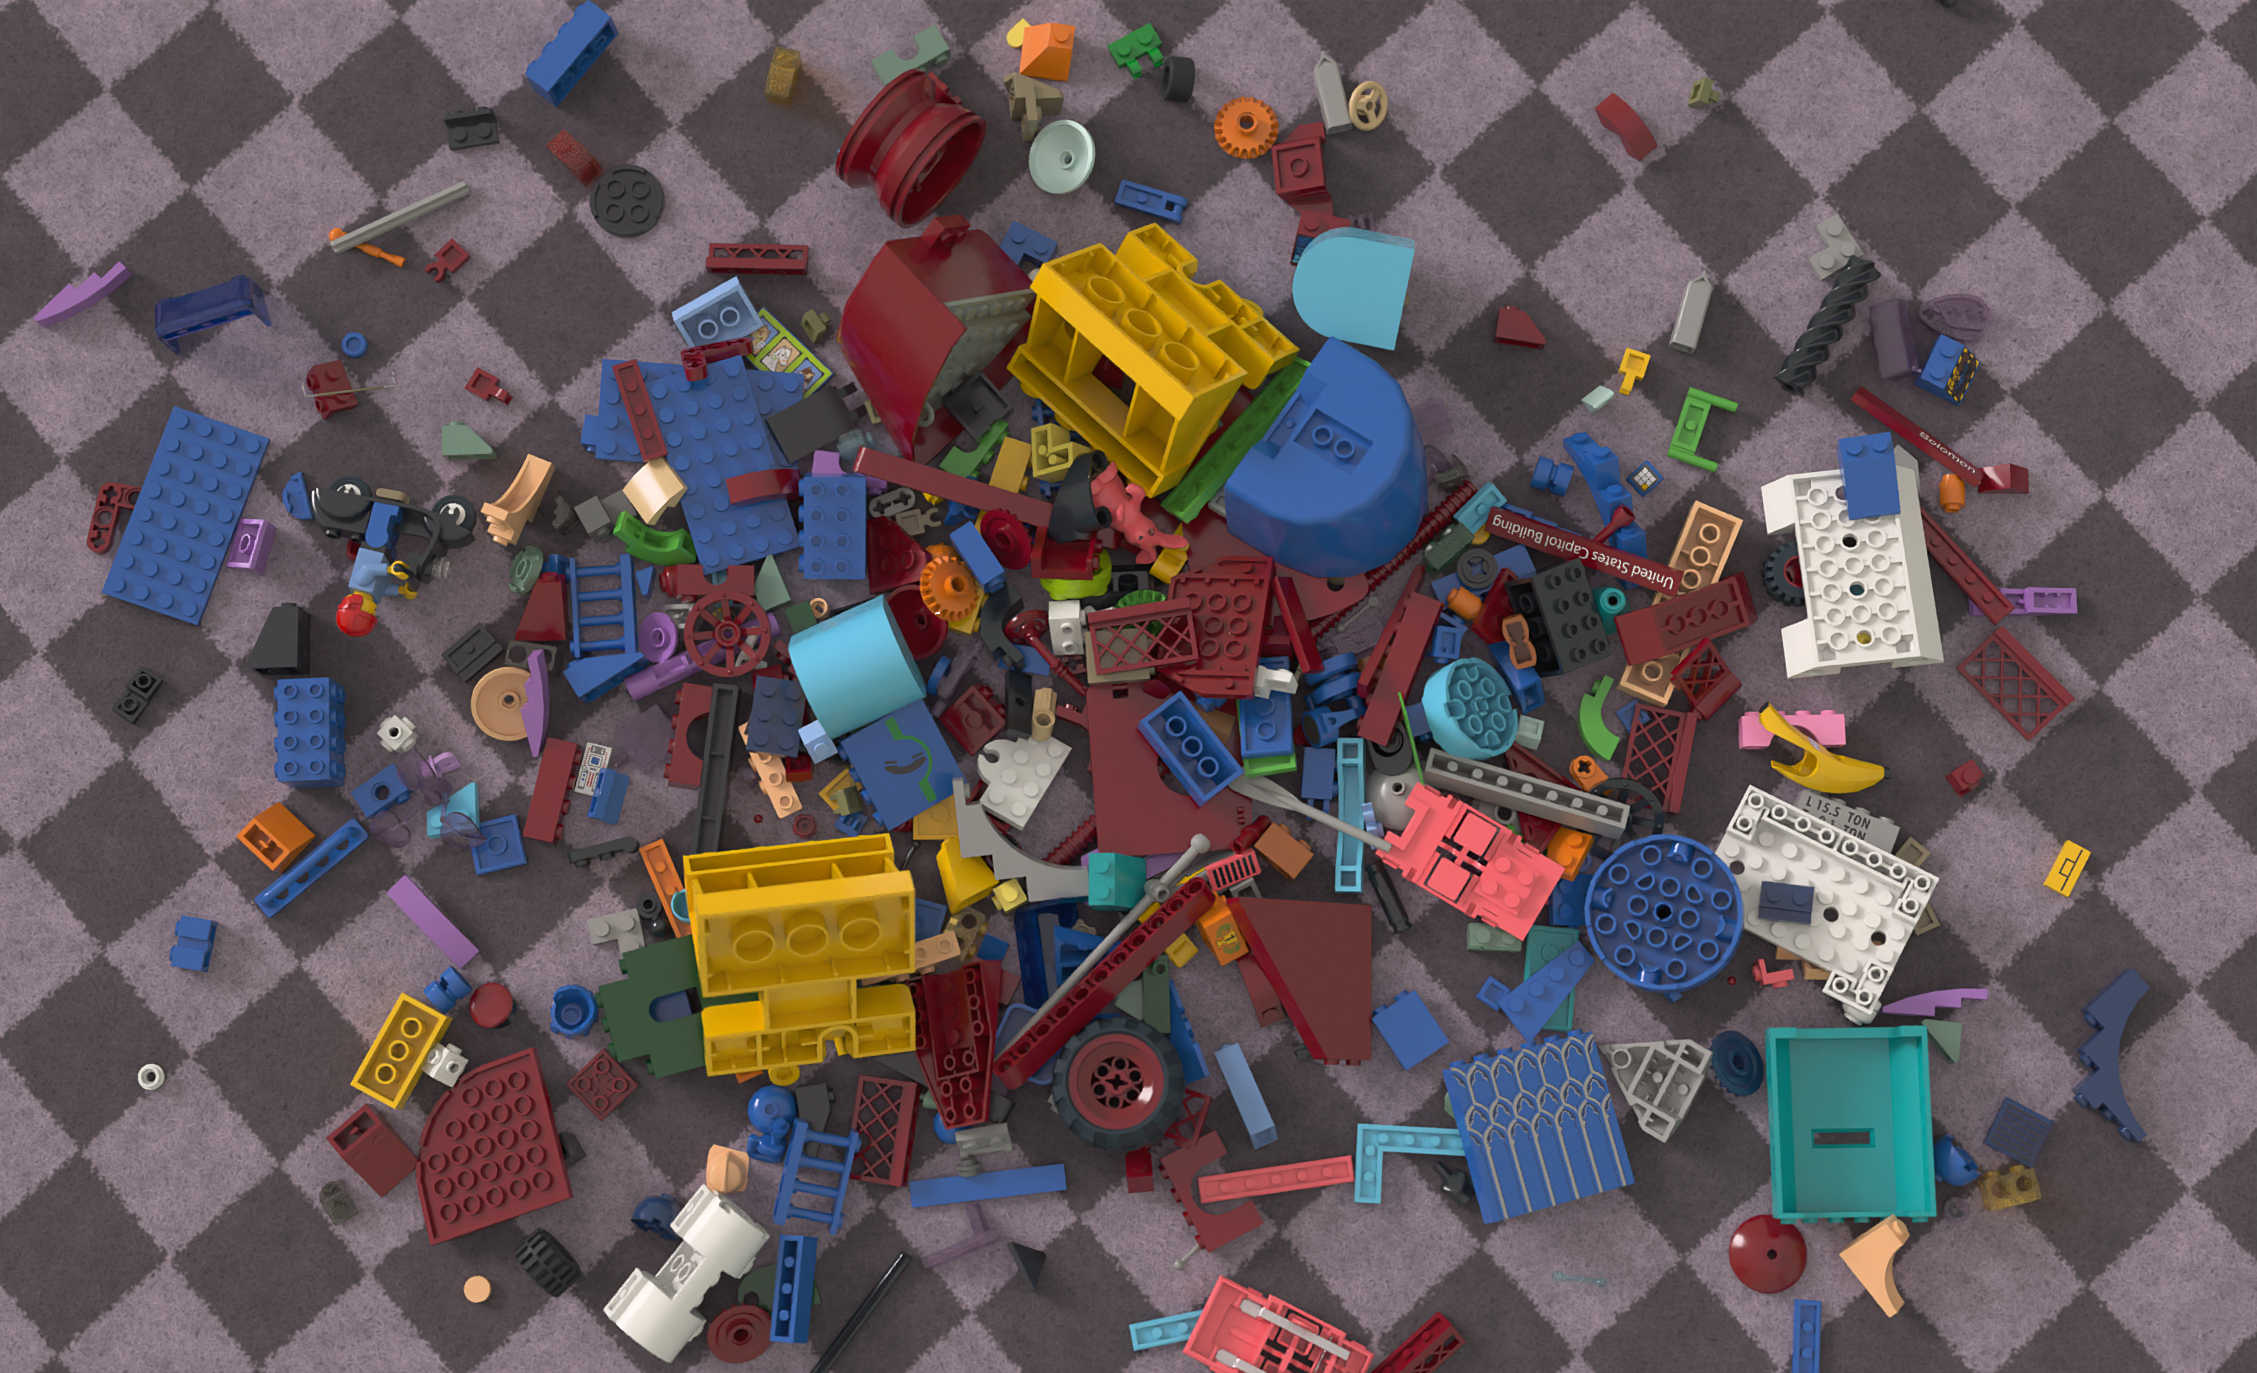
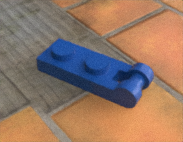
(1150, 201)

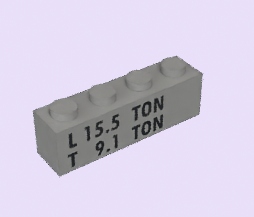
(1855, 821)

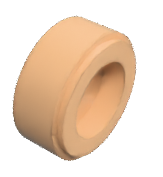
(477, 1289)

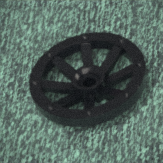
(1649, 798)

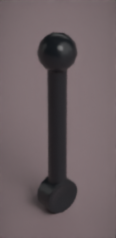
(915, 844)

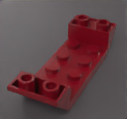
(1686, 619)

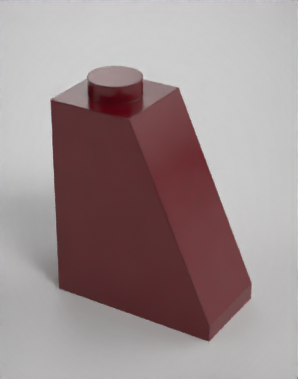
(546, 611)

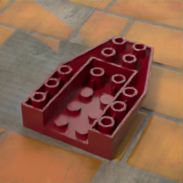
(958, 1038)

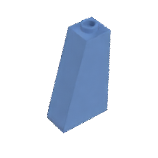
(1246, 1095)

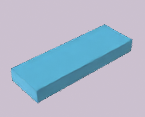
(1163, 1330)

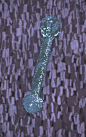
(1601, 1282)

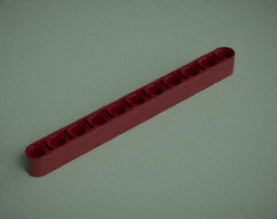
(963, 490)
(1104, 983)

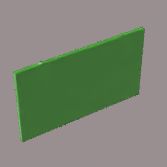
(1411, 738)

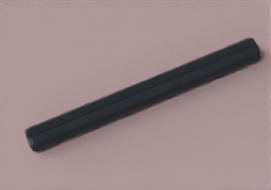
(862, 1313)

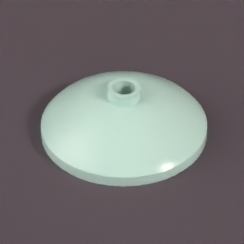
(1052, 152)

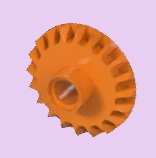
(1246, 142)
(939, 594)

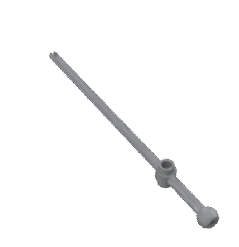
(1155, 891)

